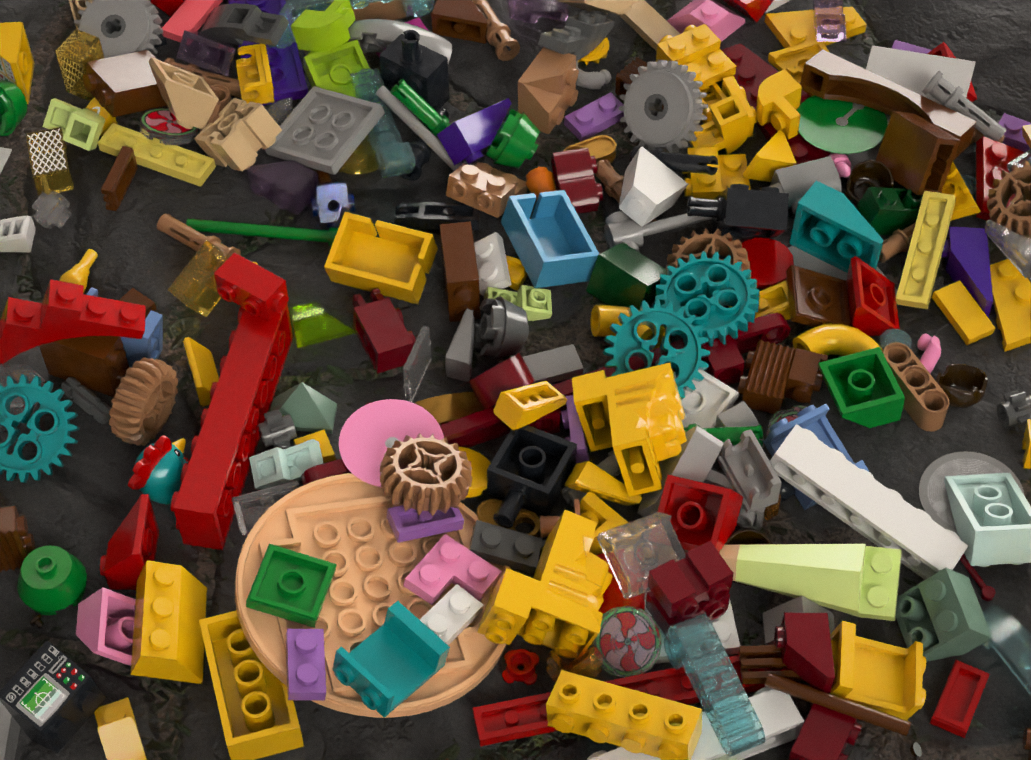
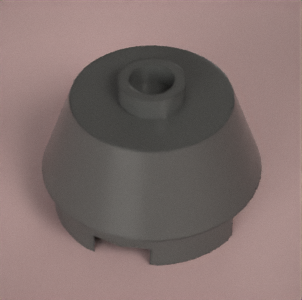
(501, 329)

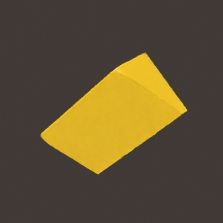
(202, 369)

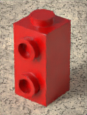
(251, 287)

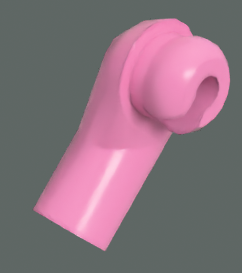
(931, 349)

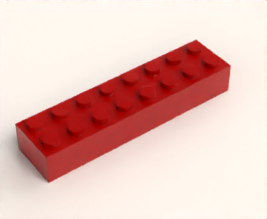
(231, 428)

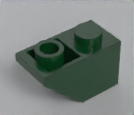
(889, 208)

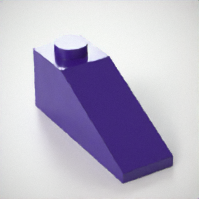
(473, 133)
(968, 261)

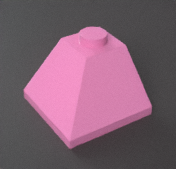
(709, 12)
(107, 624)

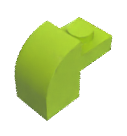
(324, 30)

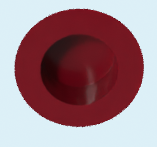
(502, 377)

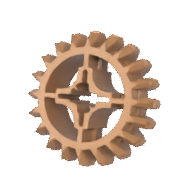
(1017, 215)
(710, 244)
(143, 401)
(416, 473)

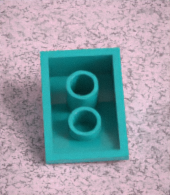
(834, 229)

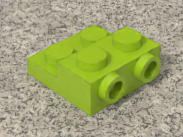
(333, 67)

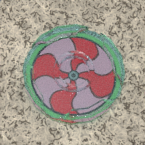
(628, 641)

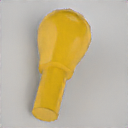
(79, 272)

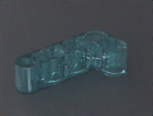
(716, 683)

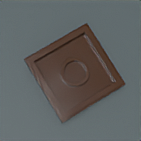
(817, 298)

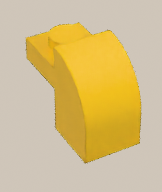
(778, 101)
(728, 126)

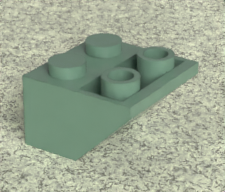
(942, 616)

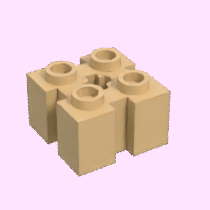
(238, 134)

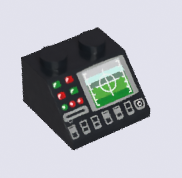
(51, 697)

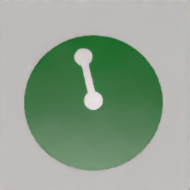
(840, 125)

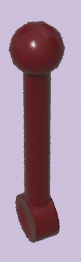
(987, 591)

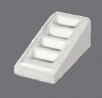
(19, 233)

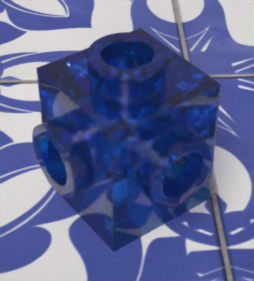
(328, 192)

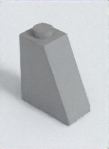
(692, 463)

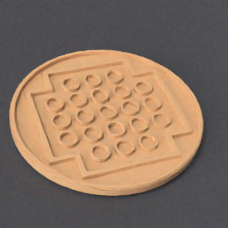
(349, 526)

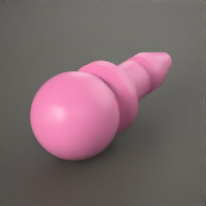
(842, 164)

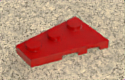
(990, 161)

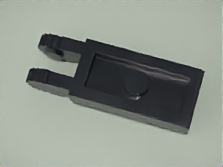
(432, 214)

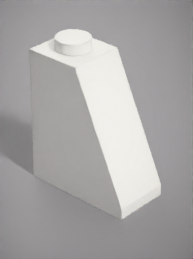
(649, 188)

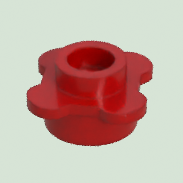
(520, 657)

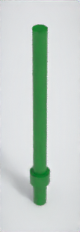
(263, 230)

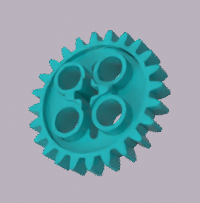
(709, 297)
(684, 361)
(49, 443)

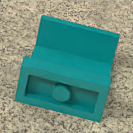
(391, 661)

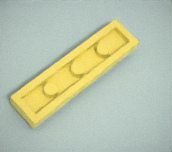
(157, 156)
(925, 250)

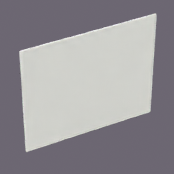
(916, 69)

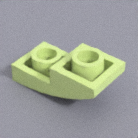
(533, 300)

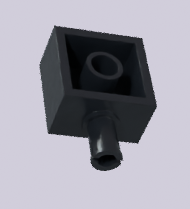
(418, 65)
(744, 211)
(529, 473)

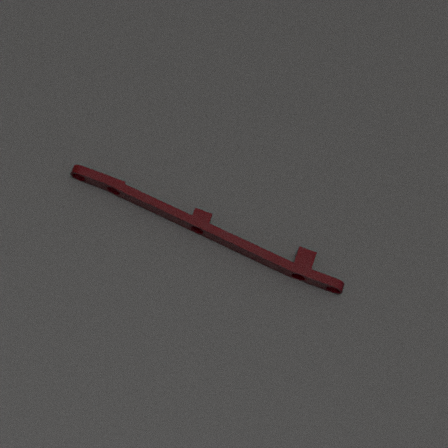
(724, 364)

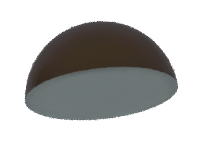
(915, 750)

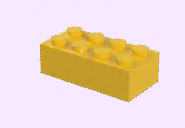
(249, 697)

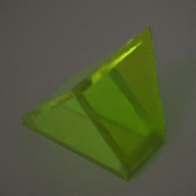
(314, 325)

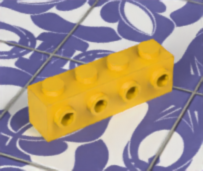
(624, 717)

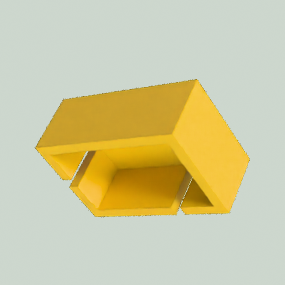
(391, 263)

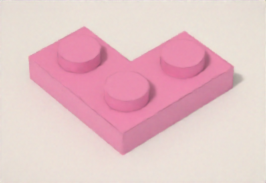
(448, 564)

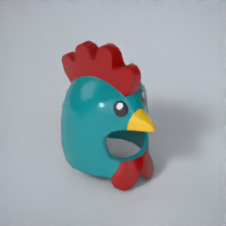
(159, 469)

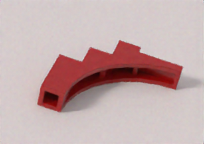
(65, 315)

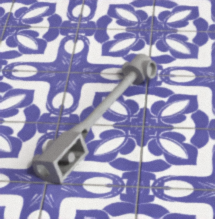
(792, 180)

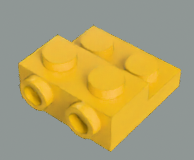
(700, 52)
(710, 186)

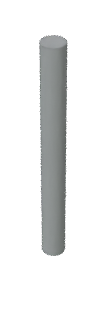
(415, 125)

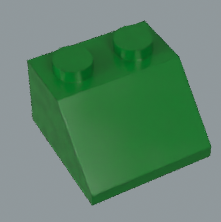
(864, 388)

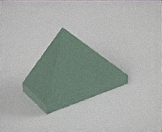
(307, 408)

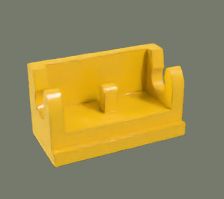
(255, 75)

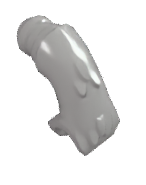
(593, 79)

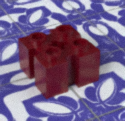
(689, 587)

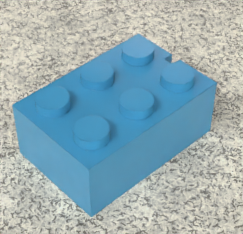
(552, 242)

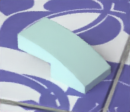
(284, 465)

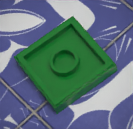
(291, 585)

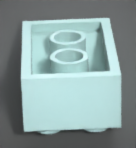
(991, 518)

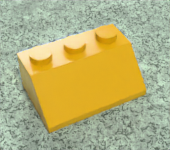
(167, 624)

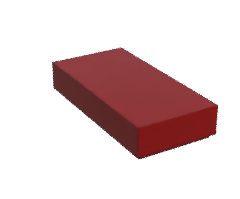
(959, 698)

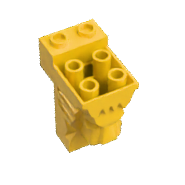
(637, 417)
(561, 598)

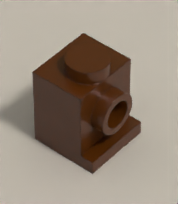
(804, 376)

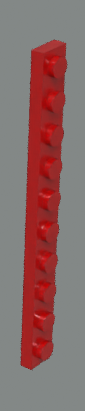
(528, 714)

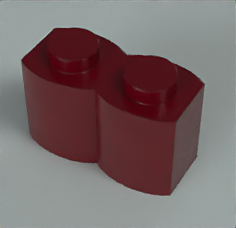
(575, 174)

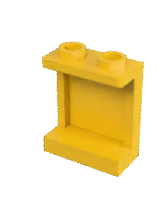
(877, 672)

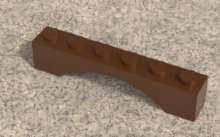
(841, 80)

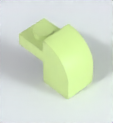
(78, 125)

